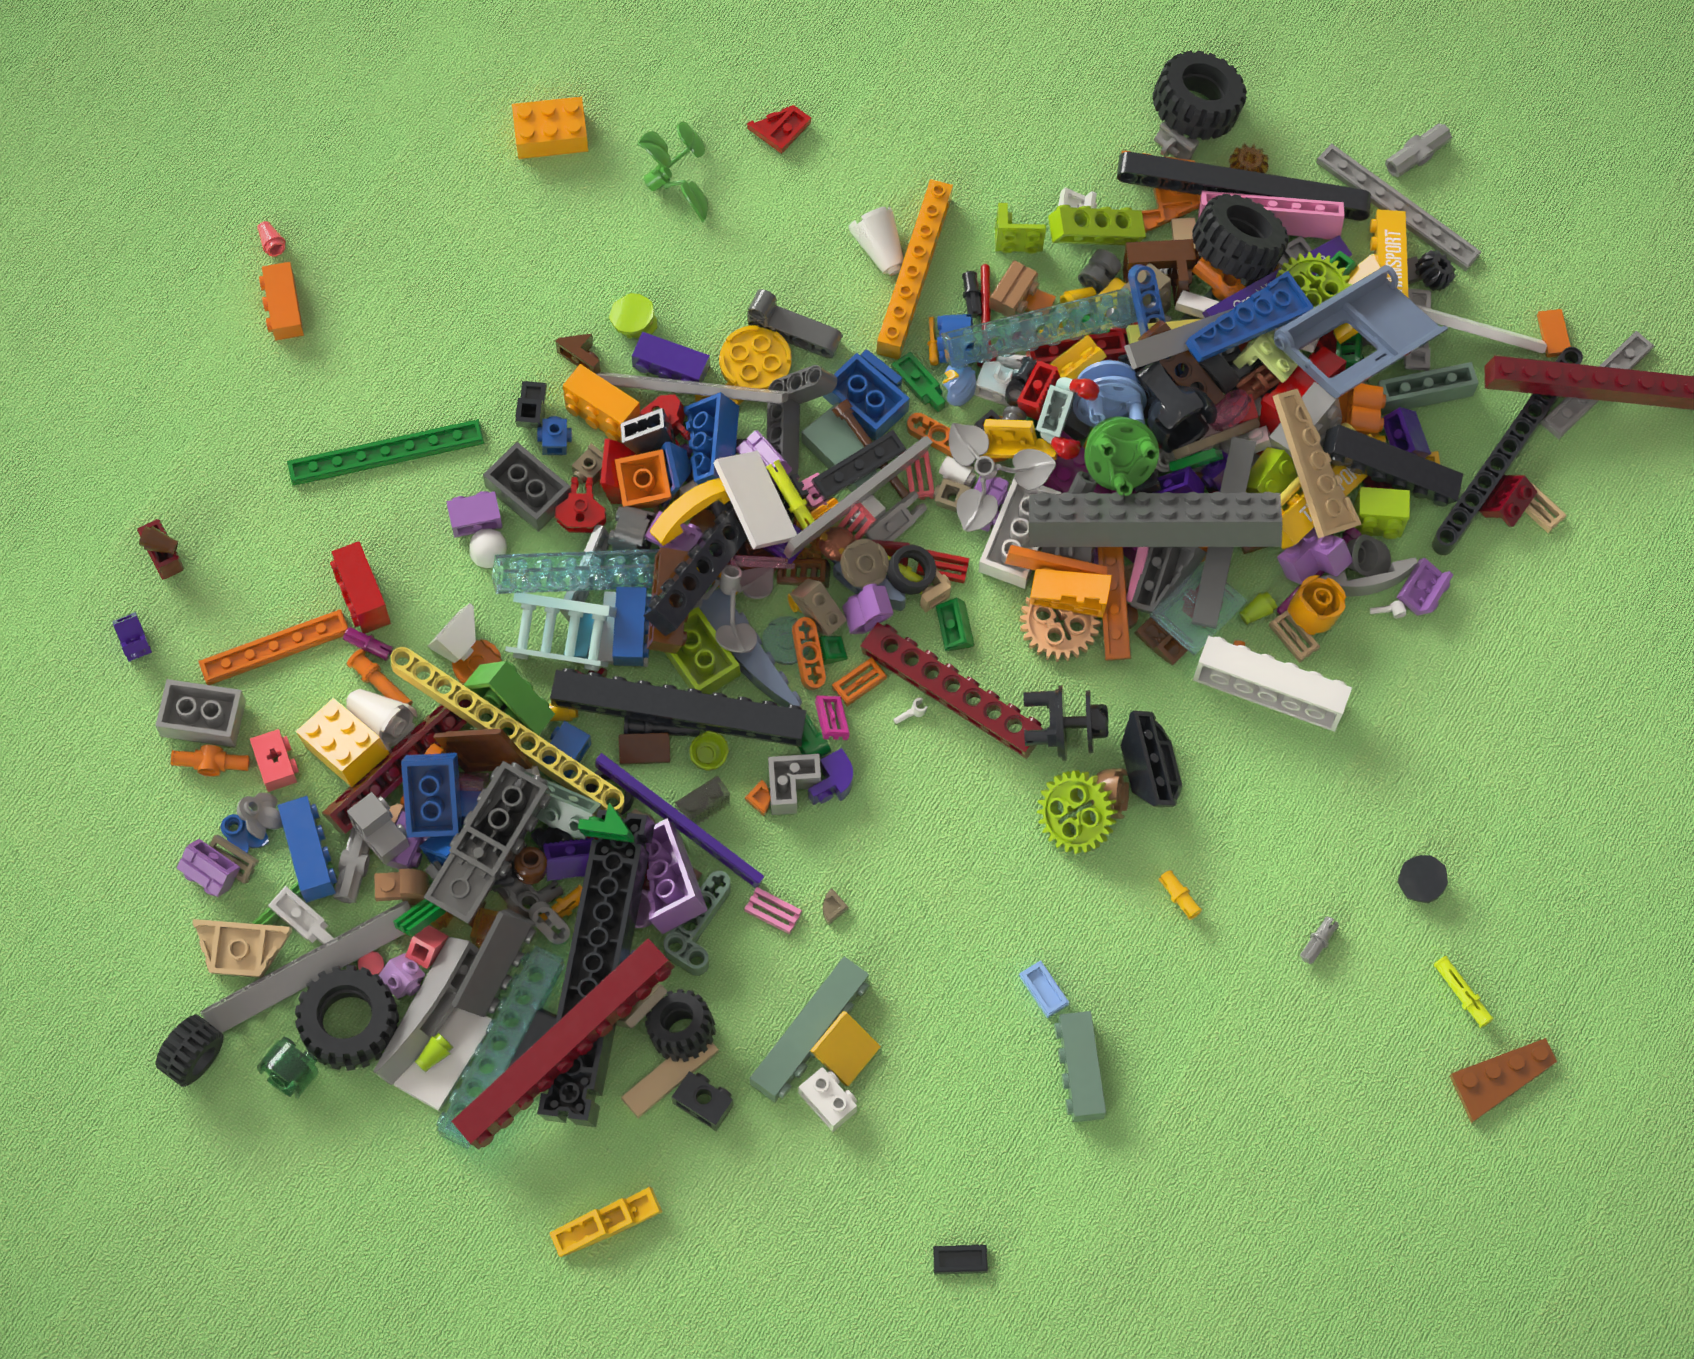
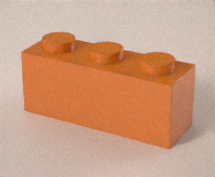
(281, 301)

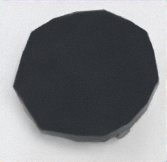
(1423, 878)

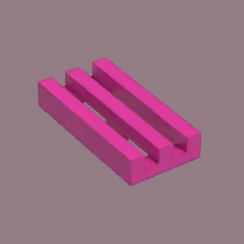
(832, 730)

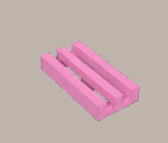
(778, 902)

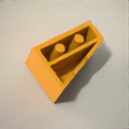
(1070, 591)

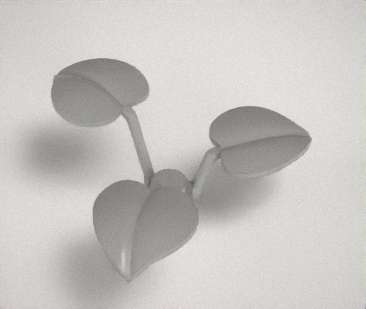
(966, 446)
(755, 584)

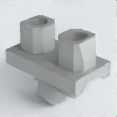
(1175, 143)

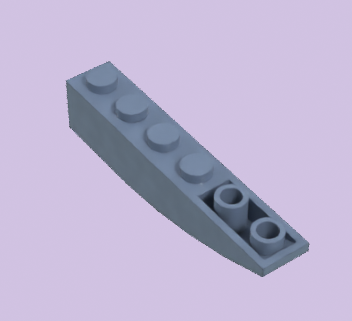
(755, 664)

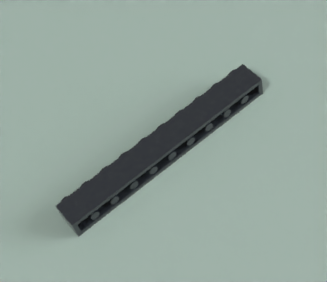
(678, 707)

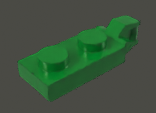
(919, 381)

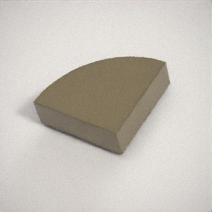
(833, 906)

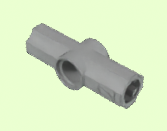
(1418, 150)
(352, 868)

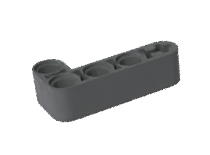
(795, 328)

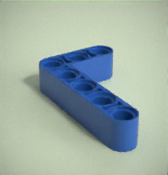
(1155, 308)

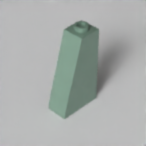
(832, 442)

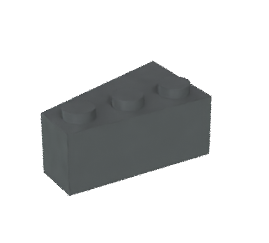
(1163, 573)

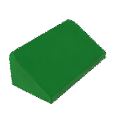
(954, 625)

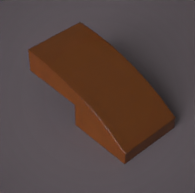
(1160, 641)

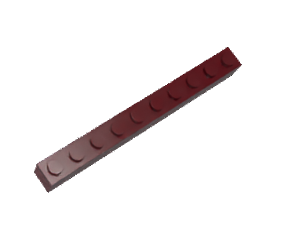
(1590, 382)
(563, 1044)

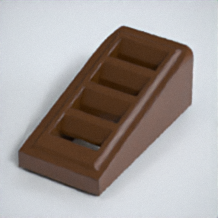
(805, 564)

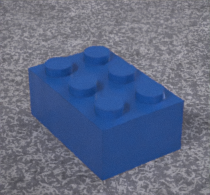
(874, 398)
(432, 795)

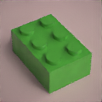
(511, 694)

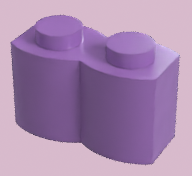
(867, 609)

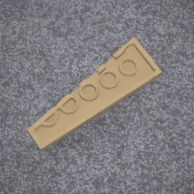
(1321, 487)

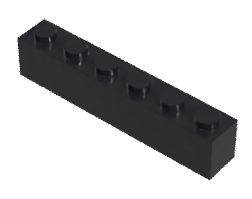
(1392, 465)

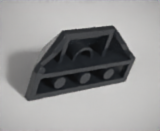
(1150, 760)

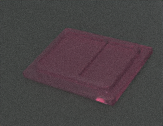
(760, 561)

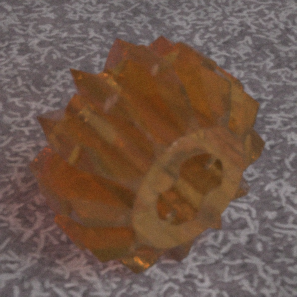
(1249, 159)

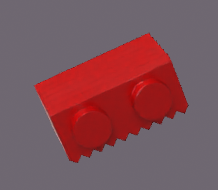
(1036, 389)

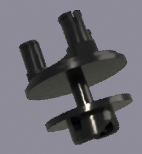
(1055, 735)

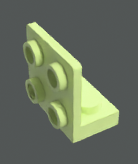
(1265, 349)

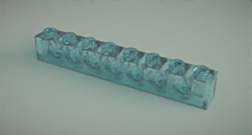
(1050, 317)
(573, 571)
(534, 962)

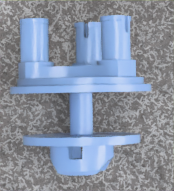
(1117, 395)

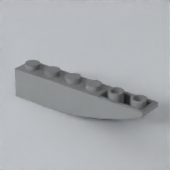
(428, 1009)

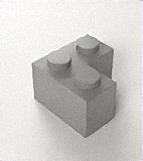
(789, 774)
(374, 824)

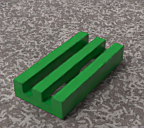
(1197, 460)
(418, 917)

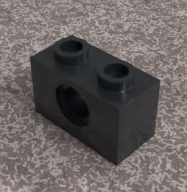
(710, 1114)

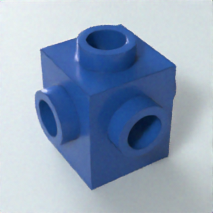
(554, 436)

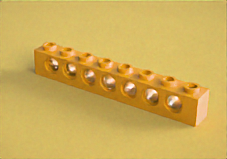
(914, 269)

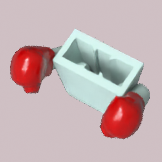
(1056, 411)

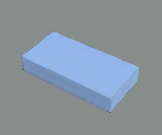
(1044, 989)

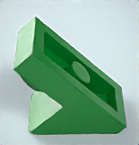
(612, 828)

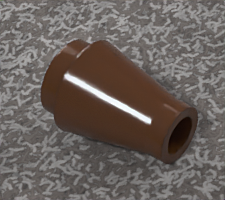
(155, 540)

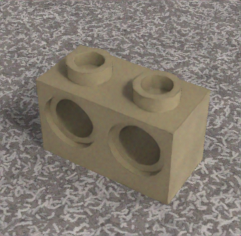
(819, 606)

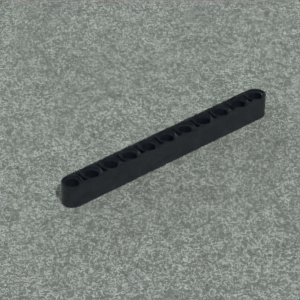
(1199, 177)
(1501, 459)

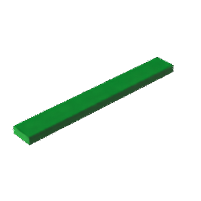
(385, 452)

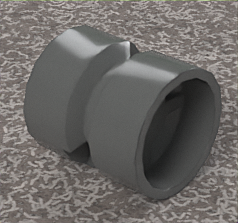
(1100, 270)

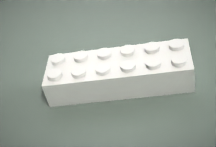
(1272, 683)

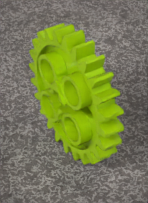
(1315, 287)
(1066, 791)

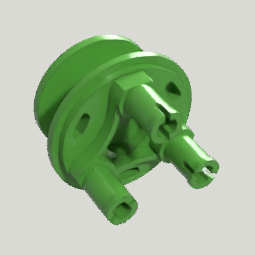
(1121, 454)

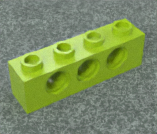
(1096, 225)

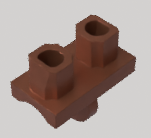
(1258, 381)

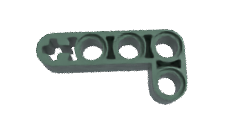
(689, 938)

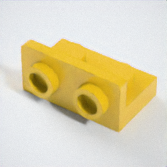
(1078, 358)

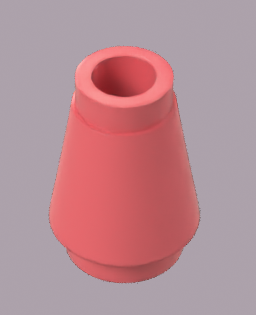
(271, 240)

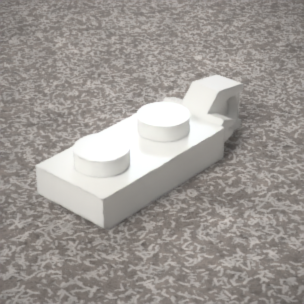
(300, 916)

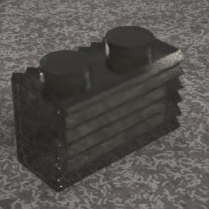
(704, 801)

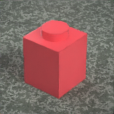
(426, 946)

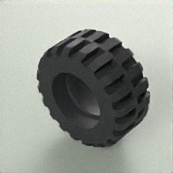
(1193, 114)
(1240, 237)
(341, 985)

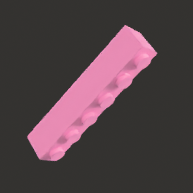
(1298, 216)

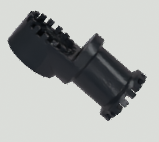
(1019, 379)

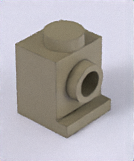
(580, 469)
(947, 489)

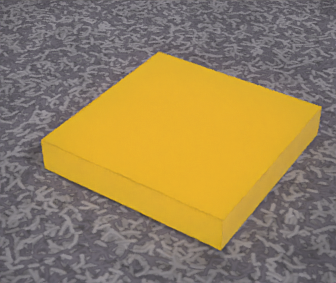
(845, 1048)

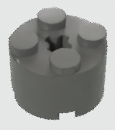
(631, 529)

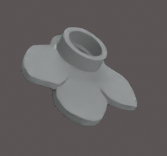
(262, 815)

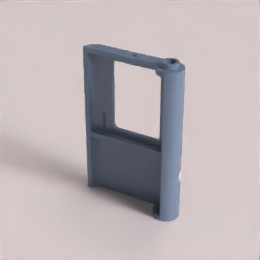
(1375, 311)

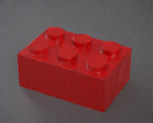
(359, 588)

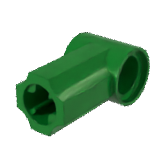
(813, 740)

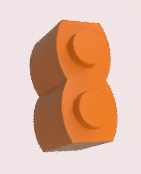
(1365, 408)

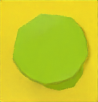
(633, 315)

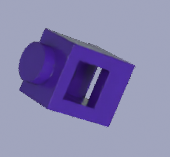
(1214, 473)

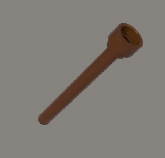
(845, 412)

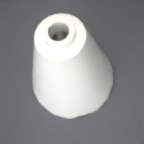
(880, 239)
(383, 715)

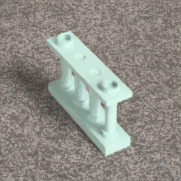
(552, 607)

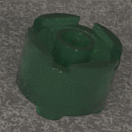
(288, 1068)

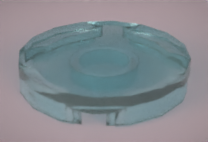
(779, 640)

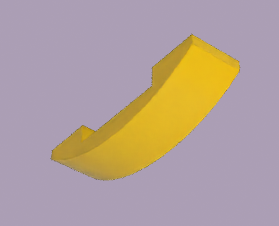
(689, 504)

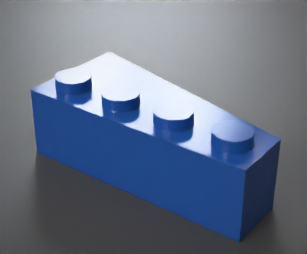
(712, 433)

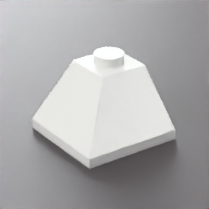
(457, 636)

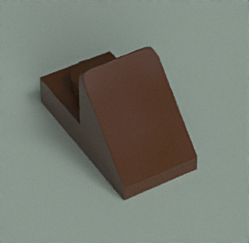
(577, 351)

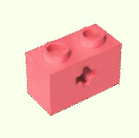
(265, 749)

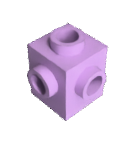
(402, 976)

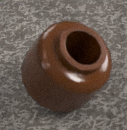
(530, 865)

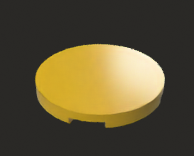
(754, 357)

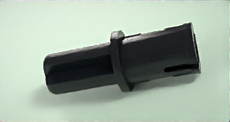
(972, 293)

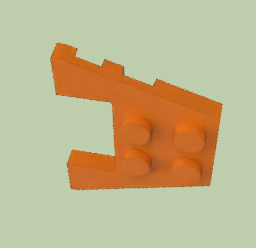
(1169, 205)

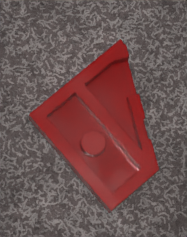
(781, 127)

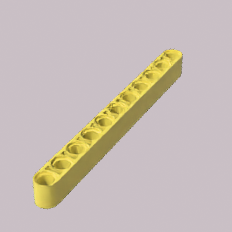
(502, 720)

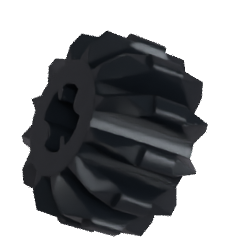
(1435, 270)

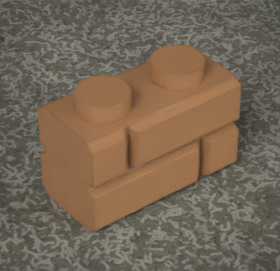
(1014, 290)

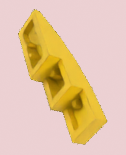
(605, 1222)

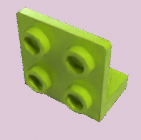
(1017, 237)

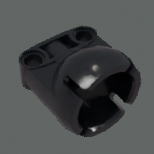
(1174, 409)

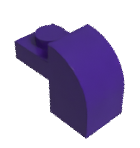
(132, 636)
(838, 779)

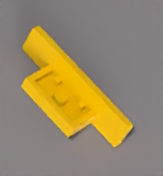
(1012, 436)

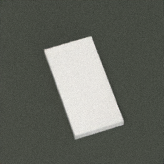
(755, 499)
(434, 1087)

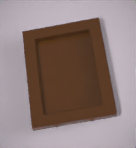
(482, 749)

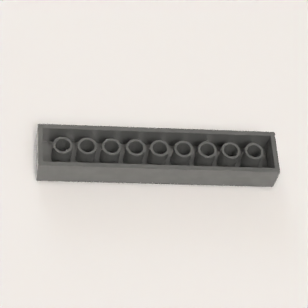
(1155, 520)

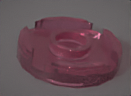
(1231, 409)

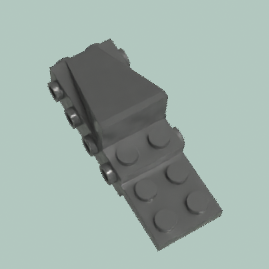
(489, 840)

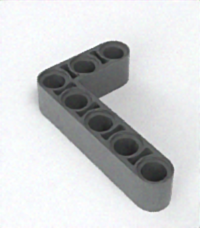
(784, 418)

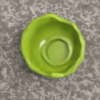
(709, 751)

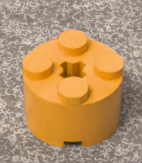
(1317, 604)

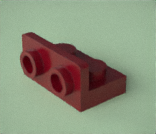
(1509, 499)

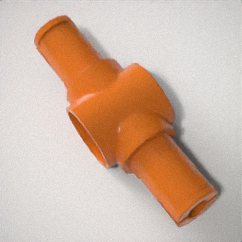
(210, 760)

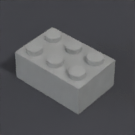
(1324, 413)
(200, 713)

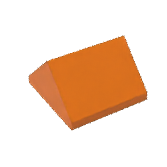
(643, 479)

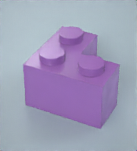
(1315, 554)

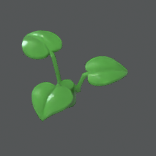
(661, 175)

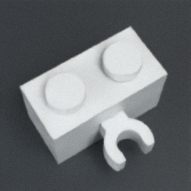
(994, 381)

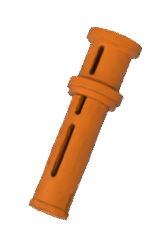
(371, 674)

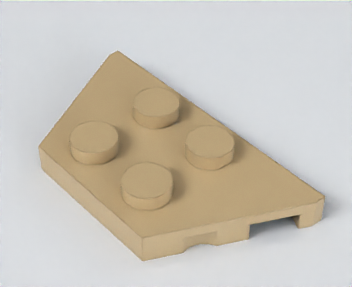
(240, 947)

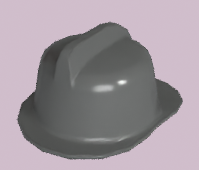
(1369, 556)

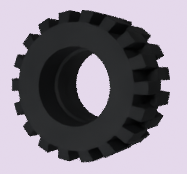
(688, 1041)
(189, 1050)

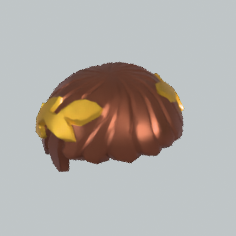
(834, 542)

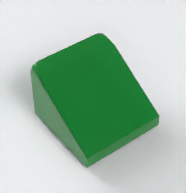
(832, 649)

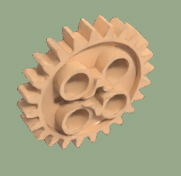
(1040, 629)

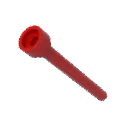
(985, 298)

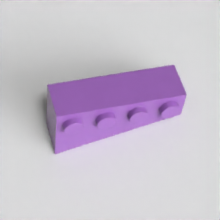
(673, 885)

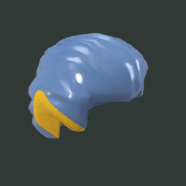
(960, 385)

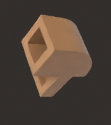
(403, 885)

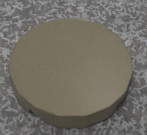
(864, 563)

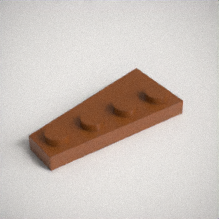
(1494, 1080)

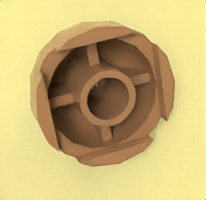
(1120, 789)

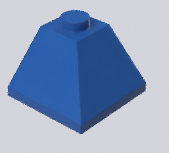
(678, 467)

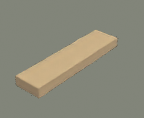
(663, 1081)

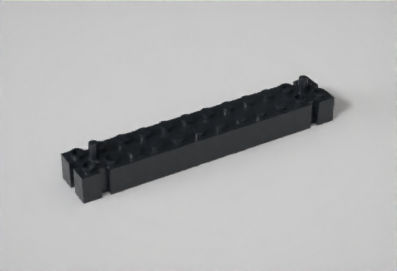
(598, 946)

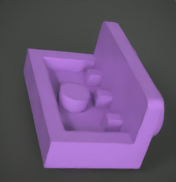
(1424, 587)

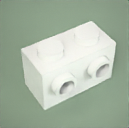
(828, 1098)

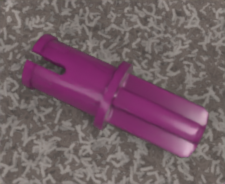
(368, 643)

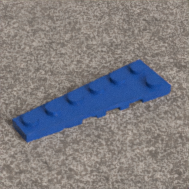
(1261, 313)

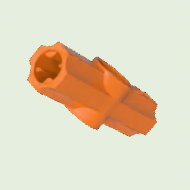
(1221, 284)

